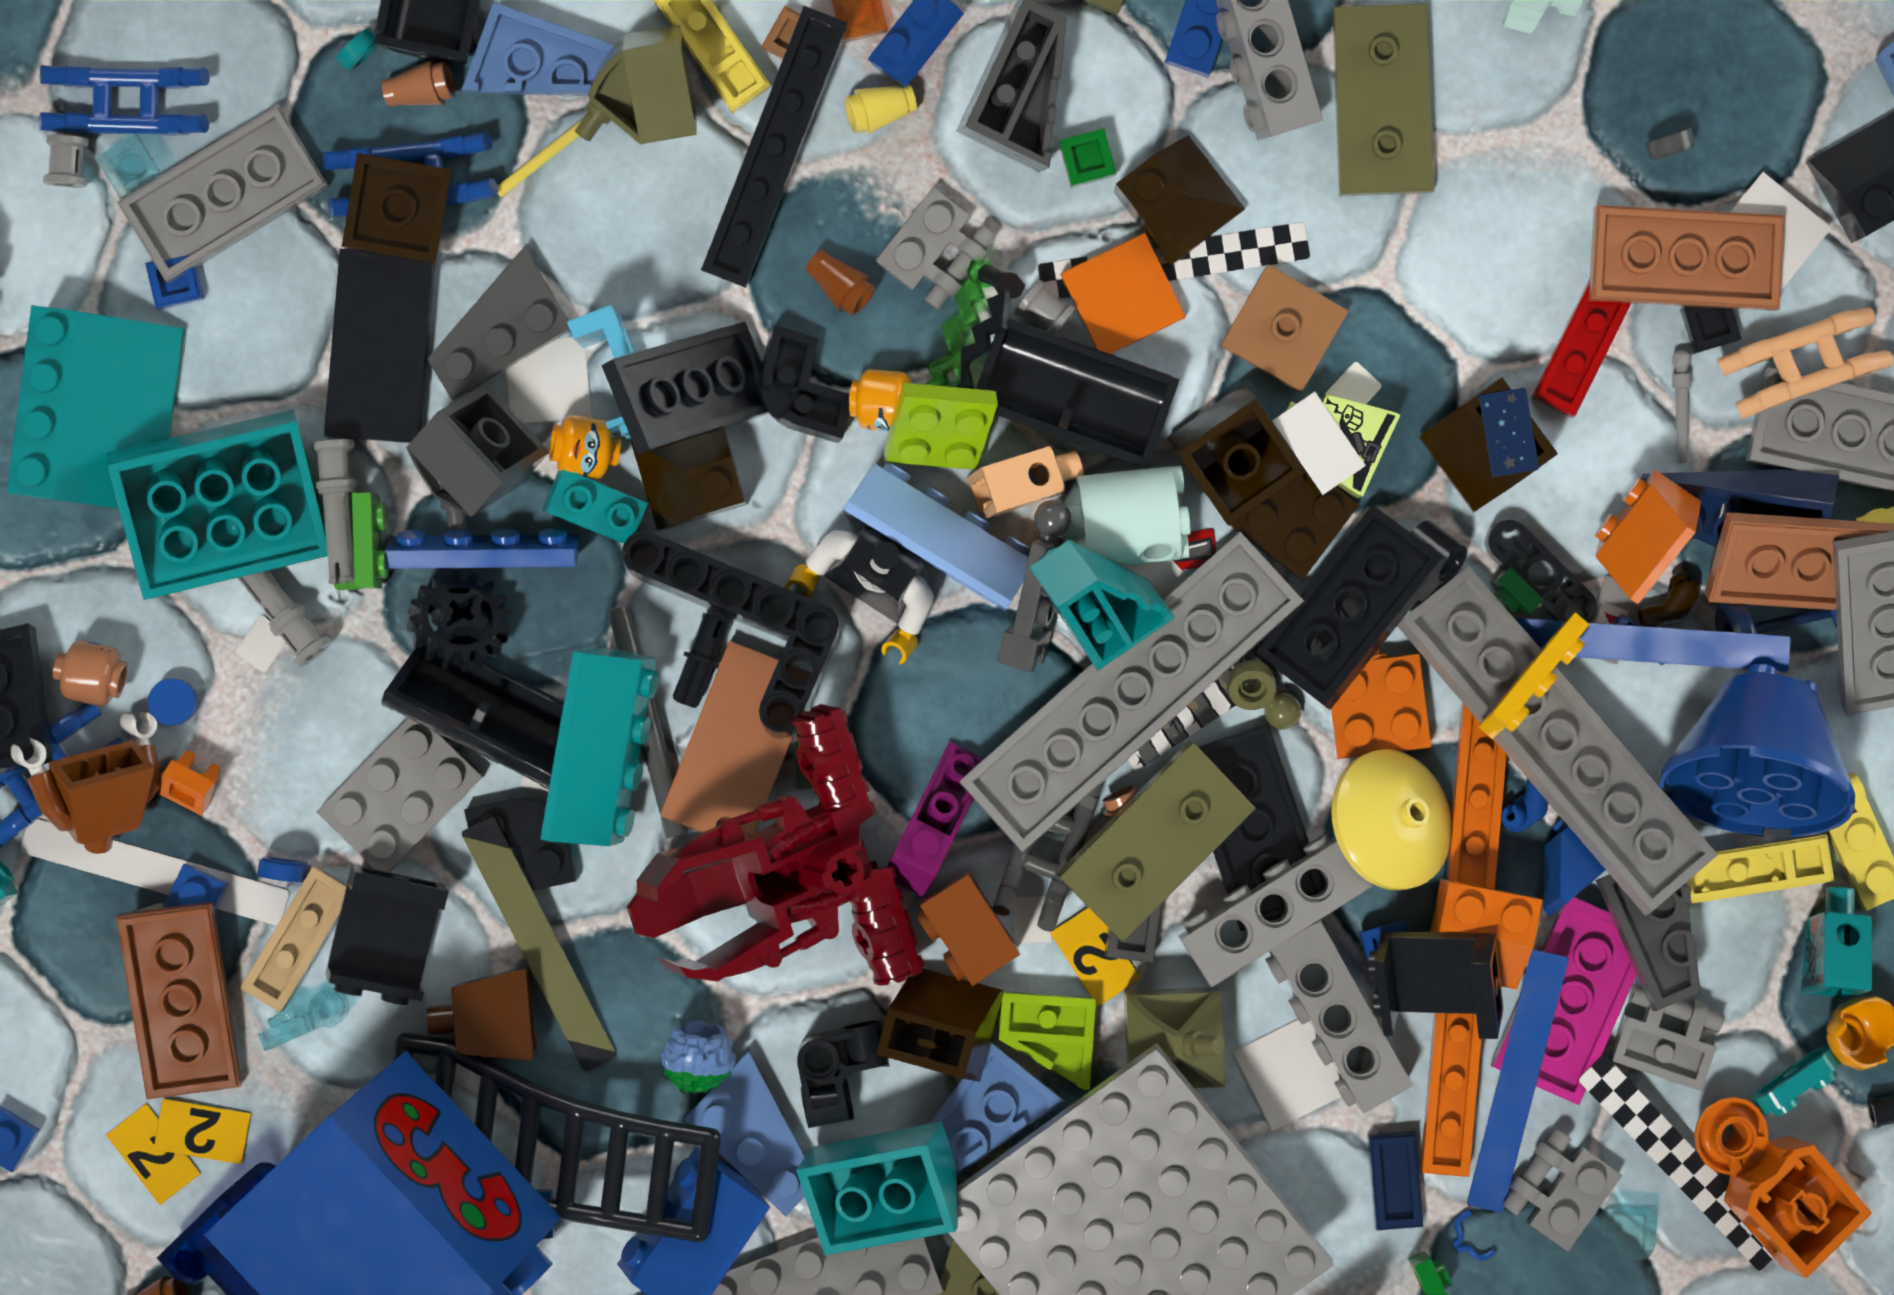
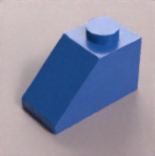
(1567, 868)

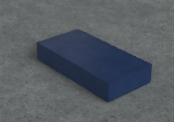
(1395, 1180)

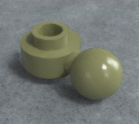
(1280, 709)

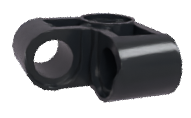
(826, 1089)

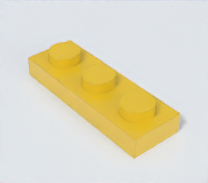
(1536, 677)

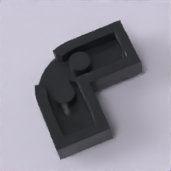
(791, 396)
(521, 823)

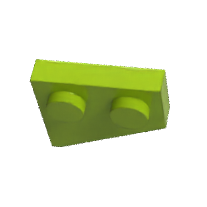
(1051, 1031)

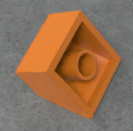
(1647, 533)
(1493, 911)

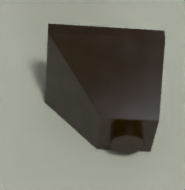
(1178, 199)
(691, 479)

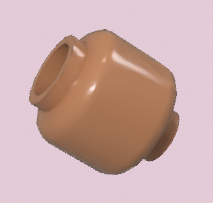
(91, 673)

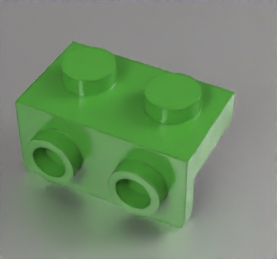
(369, 558)

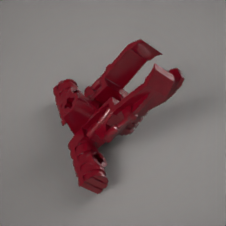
(786, 872)

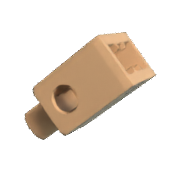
(1007, 486)

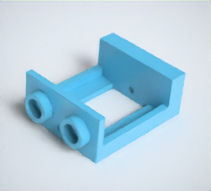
(601, 326)

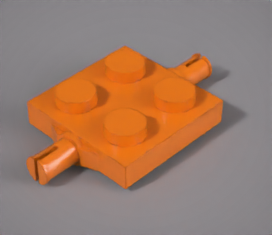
(1383, 708)

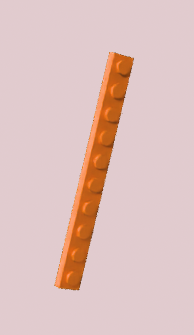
(1454, 1035)

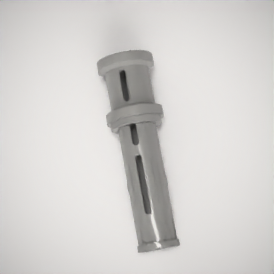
(336, 488)
(286, 617)

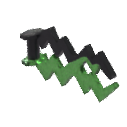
(959, 356)

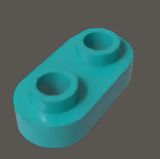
(1781, 1092)

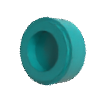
(357, 50)

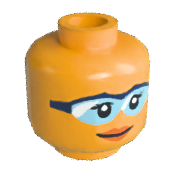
(875, 398)
(584, 446)

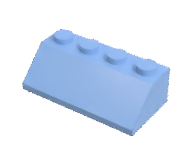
(938, 535)

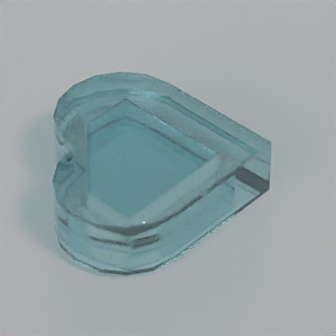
(1631, 1227)

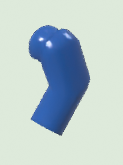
(1524, 810)

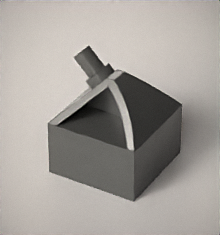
(474, 454)

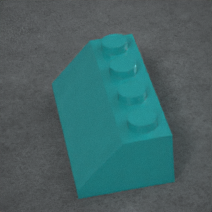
(599, 747)

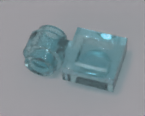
(288, 1026)

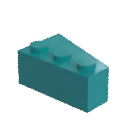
(1100, 601)

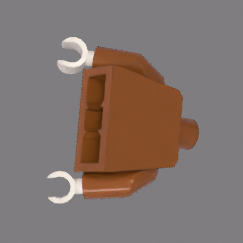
(99, 789)

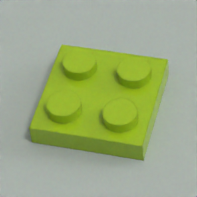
(940, 426)

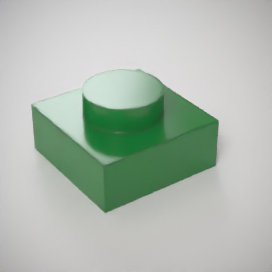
(1087, 158)
(1430, 1275)

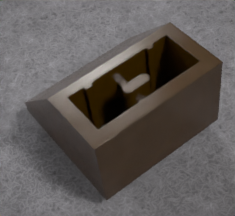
(1462, 451)
(941, 1024)

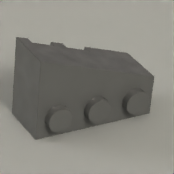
(1018, 88)

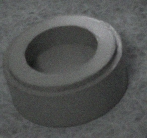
(1670, 144)

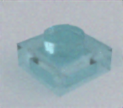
(128, 166)

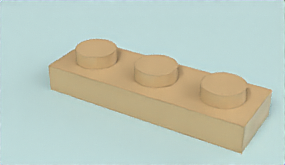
(296, 940)

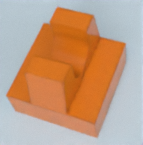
(187, 786)

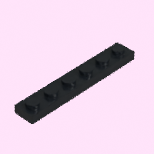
(775, 146)

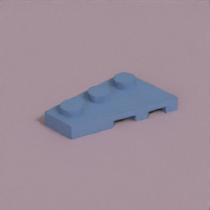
(532, 57)
(754, 1133)

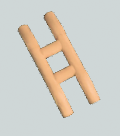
(1793, 383)

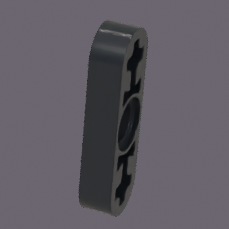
(1523, 542)

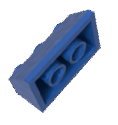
(692, 1268)

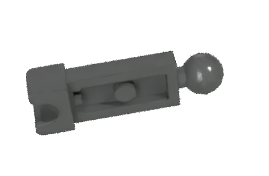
(1027, 638)

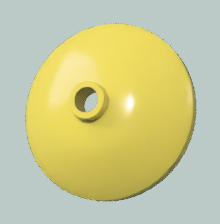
(1376, 823)

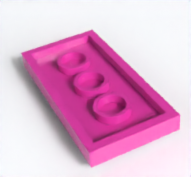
(1589, 999)

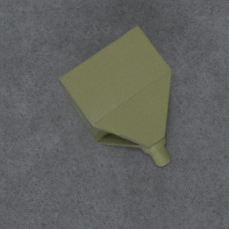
(643, 88)
(1185, 1026)

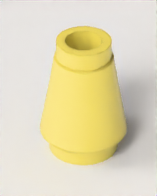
(878, 106)

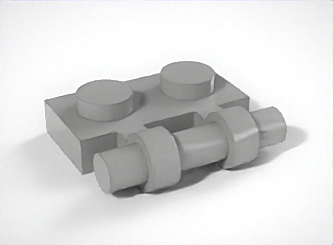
(923, 241)
(1664, 1052)
(1573, 1196)

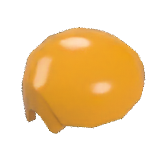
(1861, 1032)

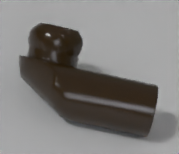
(1677, 604)

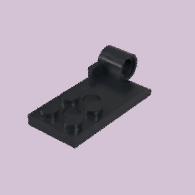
(1389, 574)

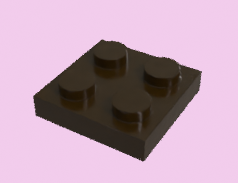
(397, 208)
(1297, 523)

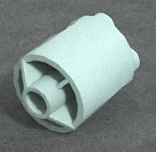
(1130, 515)

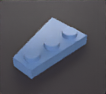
(995, 1110)

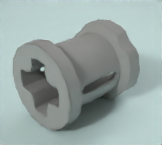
(66, 161)
(1044, 309)

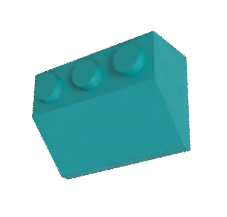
(881, 1188)

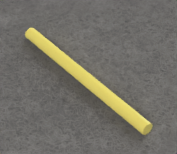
(538, 160)

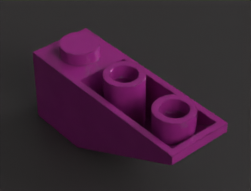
(934, 821)

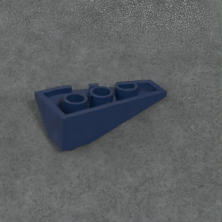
(1756, 492)

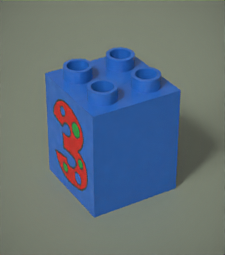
(390, 1203)

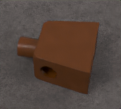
(490, 1016)

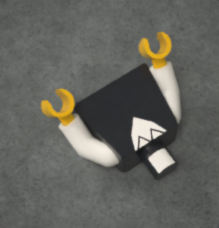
(877, 575)

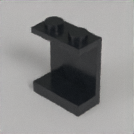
(384, 934)
(1437, 976)

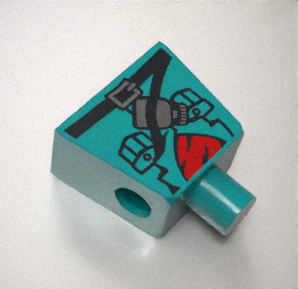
(1833, 965)

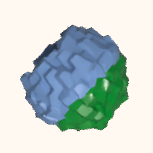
(698, 1057)

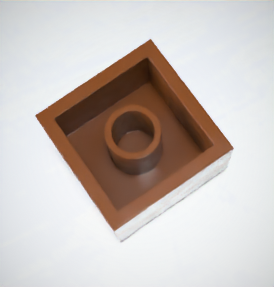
(968, 928)

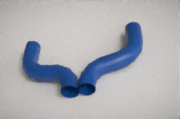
(1460, 1236)

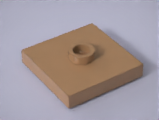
(1284, 328)

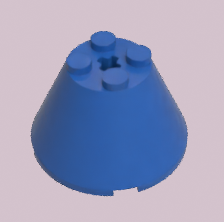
(1761, 760)

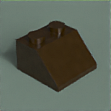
(1236, 454)

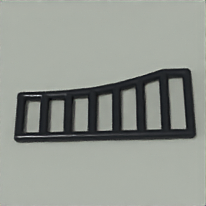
(576, 1114)

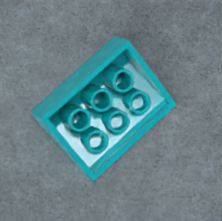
(86, 392)
(217, 504)

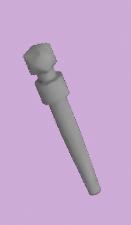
(1681, 382)

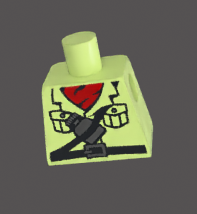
(1367, 431)

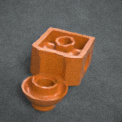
(1779, 1186)

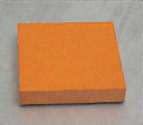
(1122, 295)

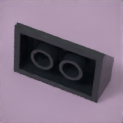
(1860, 179)

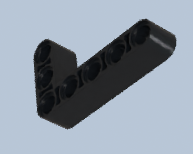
(749, 612)

